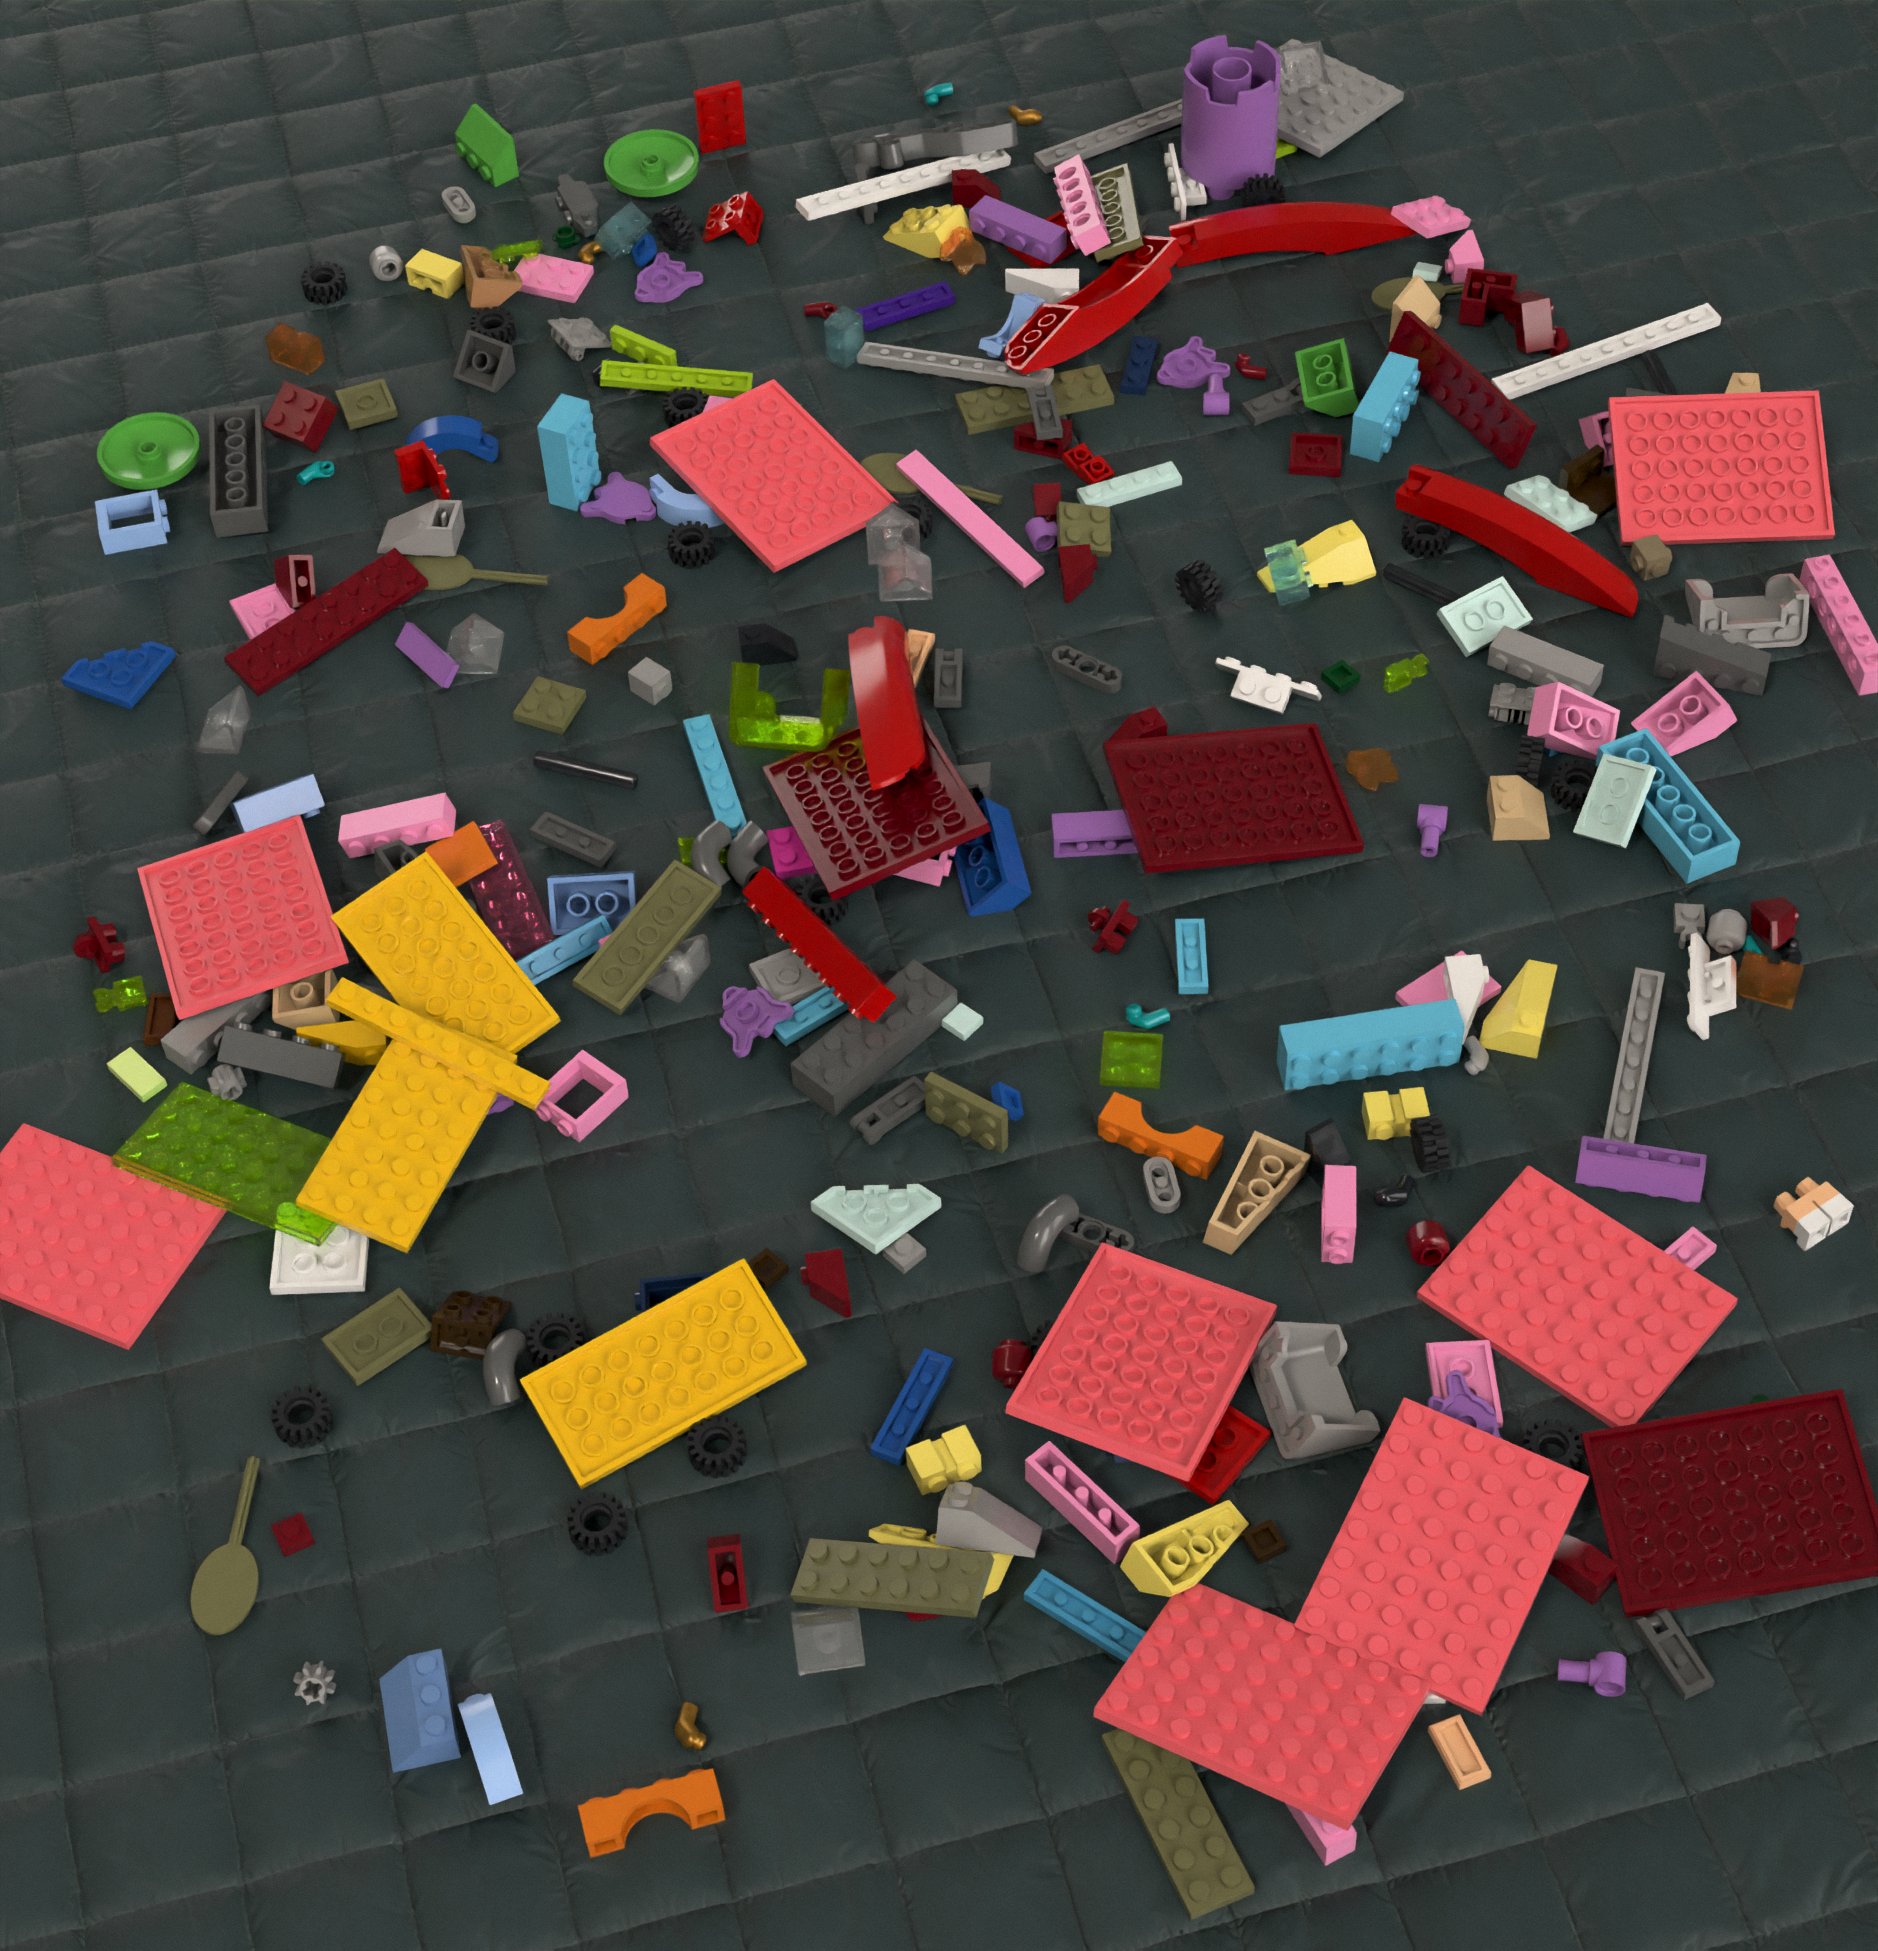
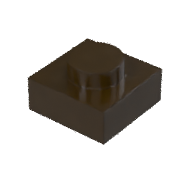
(768, 1268)
(1264, 1541)

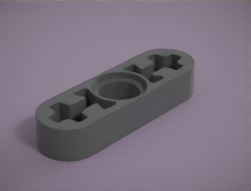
(1103, 677)
(220, 802)
(1086, 1223)

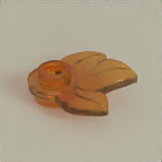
(963, 254)
(1371, 767)

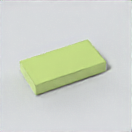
(137, 1074)

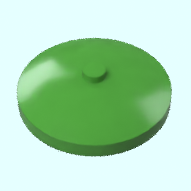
(651, 163)
(149, 451)

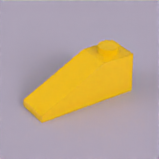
(359, 1042)

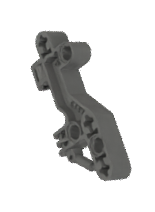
(946, 140)

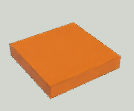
(462, 854)

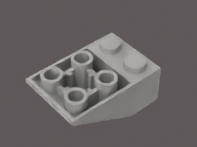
(426, 530)

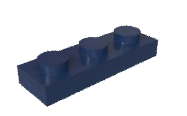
(1139, 365)

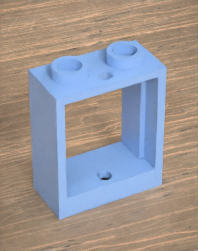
(136, 535)

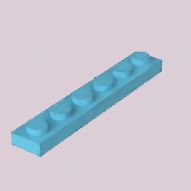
(714, 772)

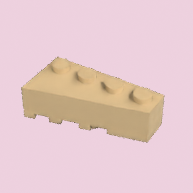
(1256, 1187)

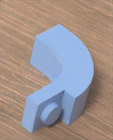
(1022, 309)
(680, 507)
(490, 1748)

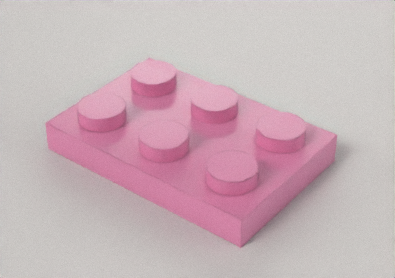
(1431, 216)
(554, 277)

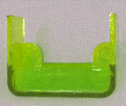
(756, 724)

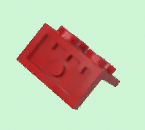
(737, 213)
(419, 469)

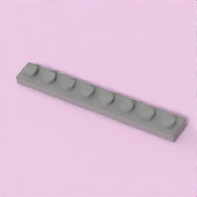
(1111, 136)
(951, 366)
(1634, 1056)

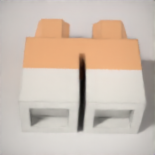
(1815, 1214)

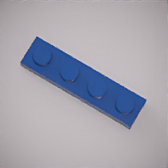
(911, 1406)

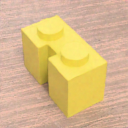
(436, 272)
(1391, 1115)
(944, 1460)

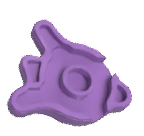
(665, 280)
(1191, 365)
(620, 501)
(751, 1015)
(1465, 1405)

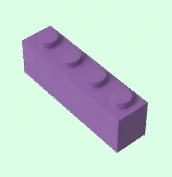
(1018, 229)
(1091, 834)
(1641, 1169)

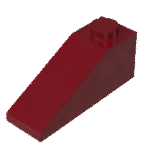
(1583, 1568)

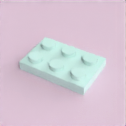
(1551, 502)
(1482, 614)
(1614, 800)

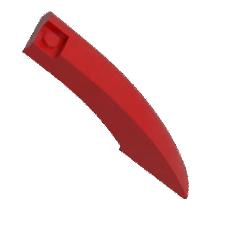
(1286, 227)
(1096, 311)
(1520, 536)
(886, 701)

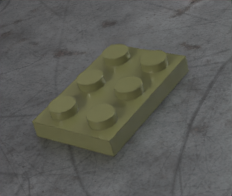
(966, 1113)
(378, 1336)

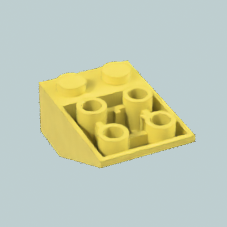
(927, 228)

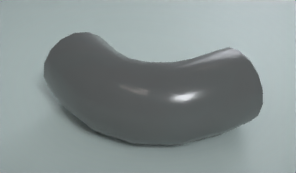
(706, 851)
(743, 851)
(1043, 1231)
(500, 1366)

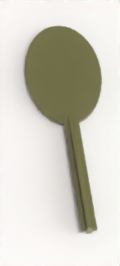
(1387, 292)
(885, 472)
(457, 570)
(229, 1576)

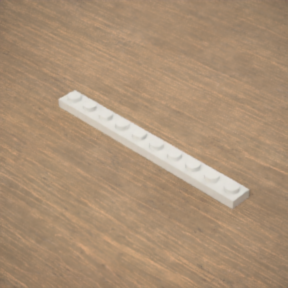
(897, 184)
(1607, 351)

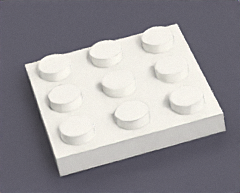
(331, 1268)

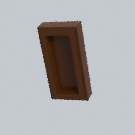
(160, 1018)

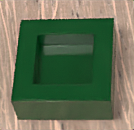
(1340, 676)

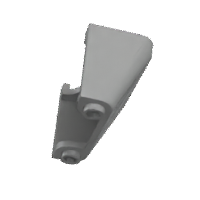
(1757, 621)
(1305, 1390)

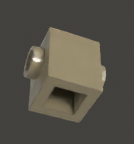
(1650, 557)

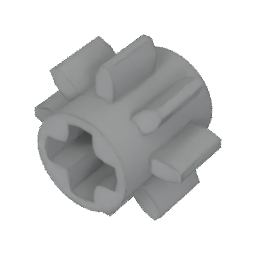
(227, 1082)
(317, 1674)

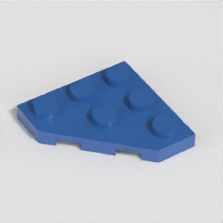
(121, 675)

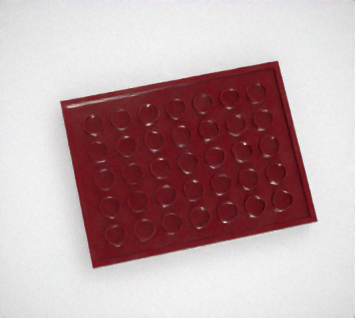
(1231, 797)
(869, 834)
(1734, 1502)

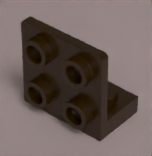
(1589, 482)
(467, 1324)

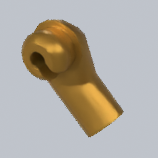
(1025, 117)
(587, 252)
(686, 1730)

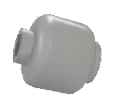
(386, 263)
(1726, 930)

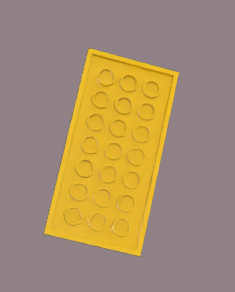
(443, 958)
(399, 1145)
(662, 1373)

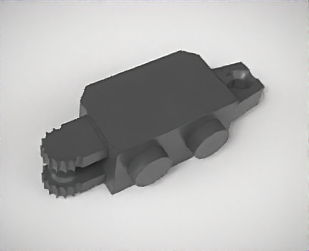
(578, 205)

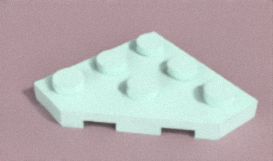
(877, 1213)

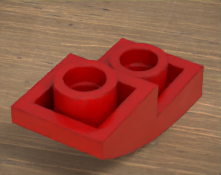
(1086, 465)

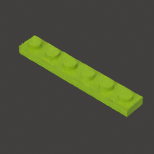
(671, 377)

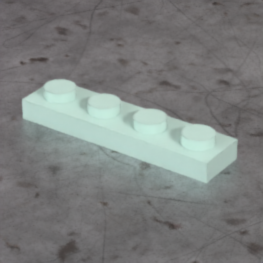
(1131, 485)

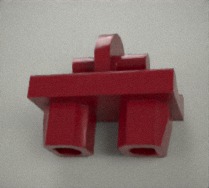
(1103, 921)
(96, 945)

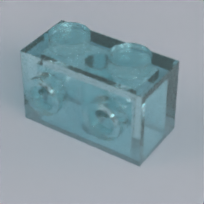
(623, 230)
(843, 336)
(1287, 572)

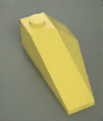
(1333, 556)
(1520, 1014)
(917, 1537)
(1184, 1551)

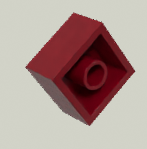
(300, 417)

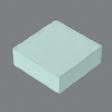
(1427, 271)
(962, 1021)

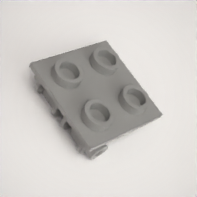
(576, 335)
(1508, 696)

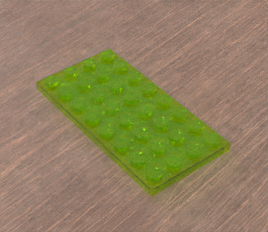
(230, 1159)

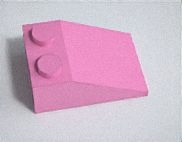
(1687, 716)
(1571, 720)

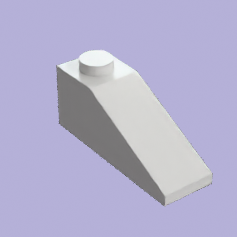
(1044, 283)
(1465, 981)

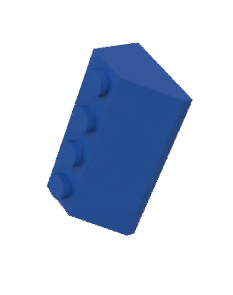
(992, 865)

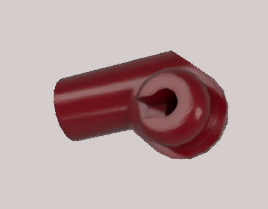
(822, 309)
(1561, 340)
(1247, 369)

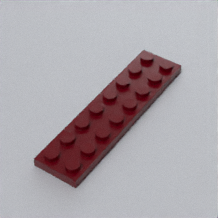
(1464, 391)
(325, 622)

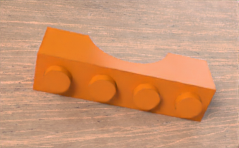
(597, 637)
(1191, 1151)
(689, 1797)

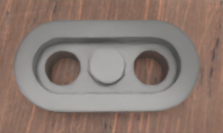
(458, 204)
(1162, 1187)

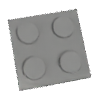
(786, 977)

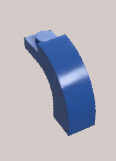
(455, 433)

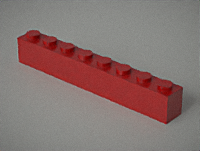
(819, 945)

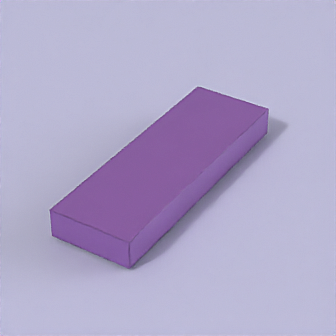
(427, 655)

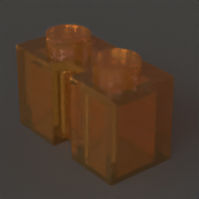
(295, 350)
(1768, 981)

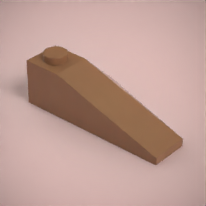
(487, 280)

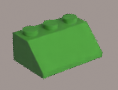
(486, 147)
(1328, 378)

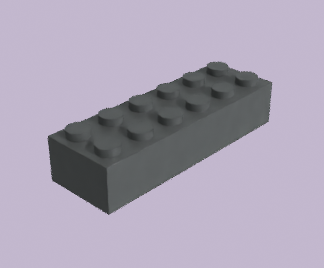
(238, 471)
(862, 1052)

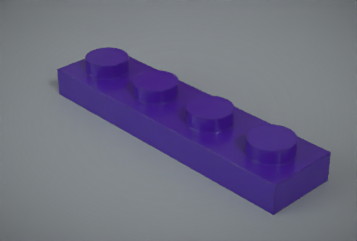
(906, 306)

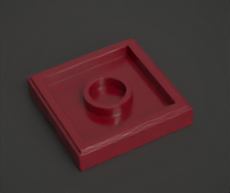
(1315, 454)

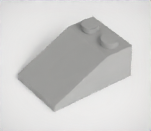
(982, 1522)

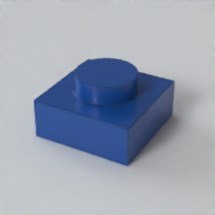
(644, 250)
(1008, 1099)

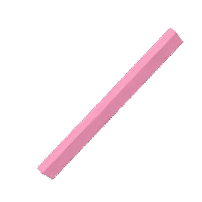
(970, 518)

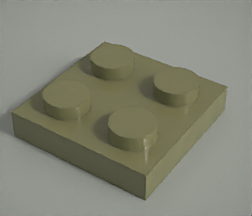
(366, 404)
(1084, 525)
(549, 705)

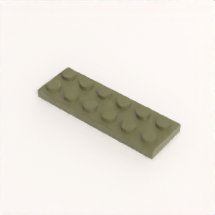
(1119, 210)
(1008, 406)
(647, 937)
(893, 1577)
(1179, 1823)

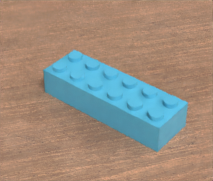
(1676, 812)
(1370, 1044)

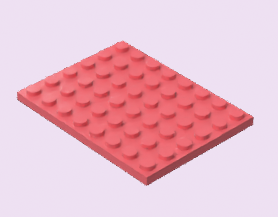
(1721, 467)
(773, 474)
(241, 917)
(91, 1237)
(1577, 1299)
(1142, 1361)
(1443, 1553)
(1264, 1703)

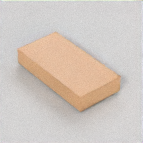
(1459, 1752)

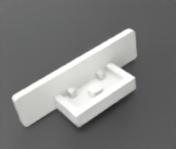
(1183, 188)
(1262, 689)
(1710, 986)

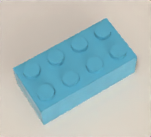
(1385, 407)
(569, 452)

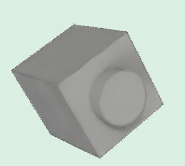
(650, 681)

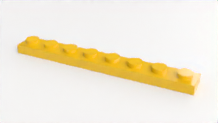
(438, 1043)

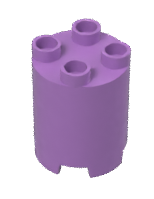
(1229, 115)

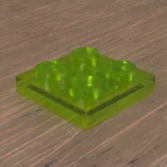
(1131, 1059)

